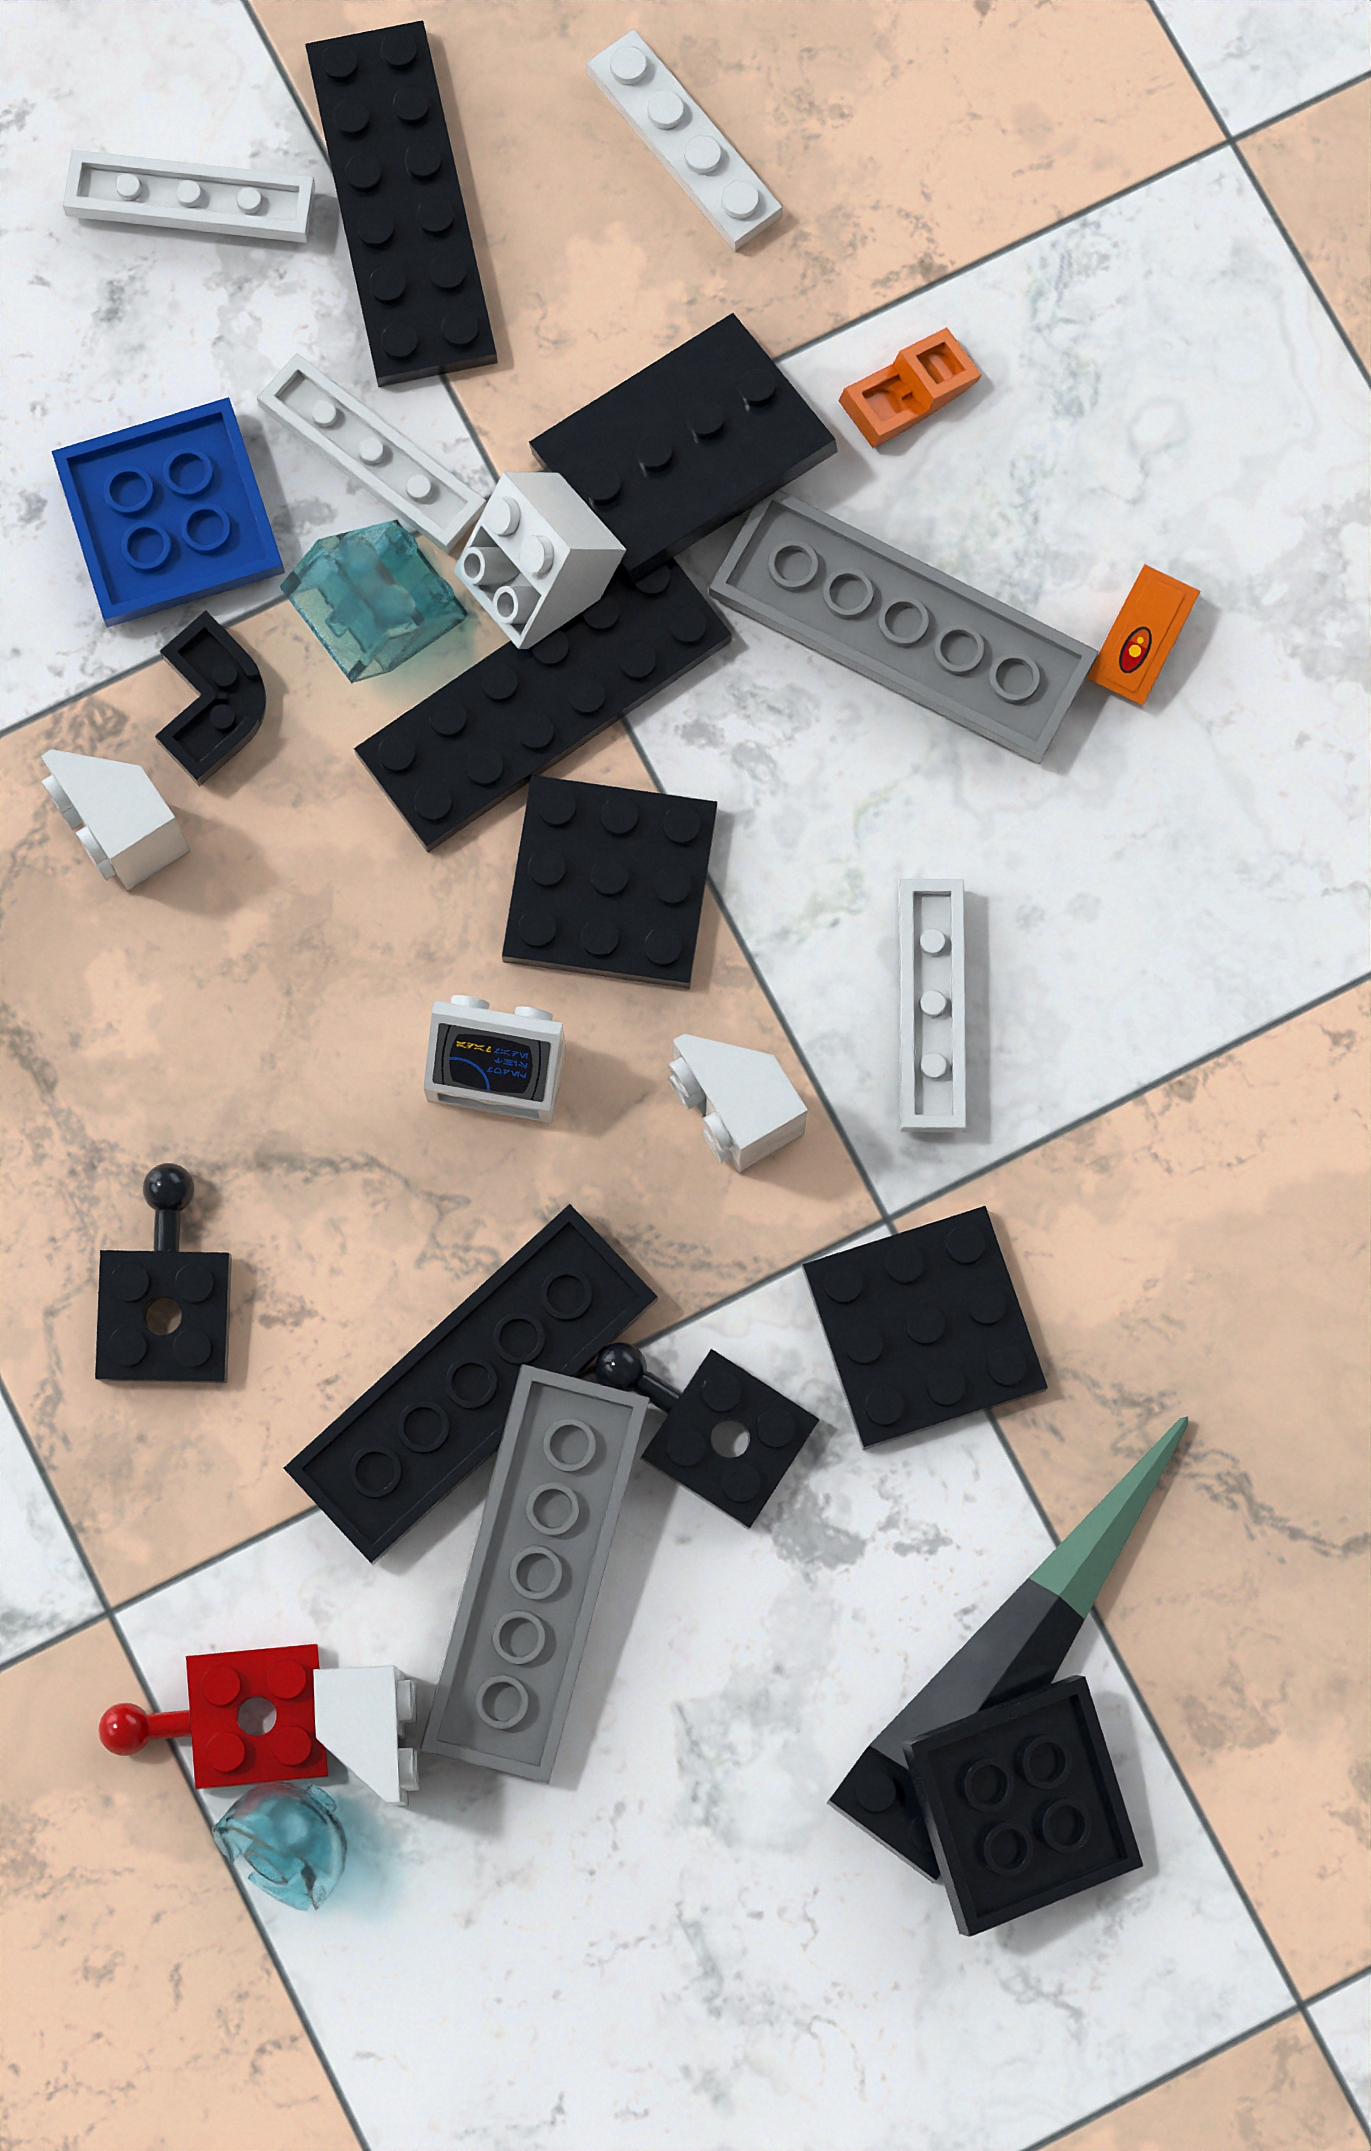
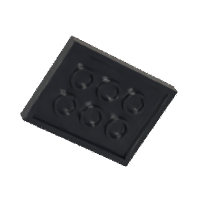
(686, 445)

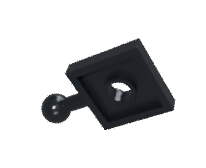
(139, 1278)
(714, 1395)

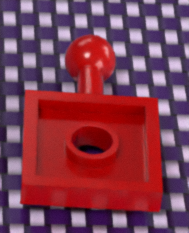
(219, 1746)

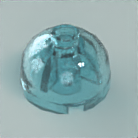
(288, 1840)

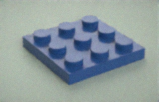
(168, 512)

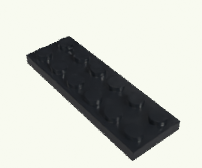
(401, 203)
(540, 703)
(452, 1393)

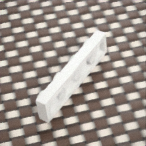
(684, 140)
(189, 196)
(372, 453)
(932, 1005)

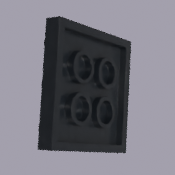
(610, 881)
(924, 1327)
(1022, 1805)

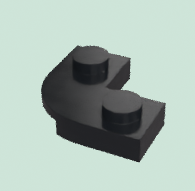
(228, 703)

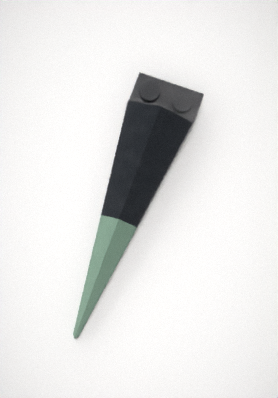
(1004, 1659)

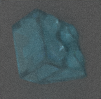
(372, 598)

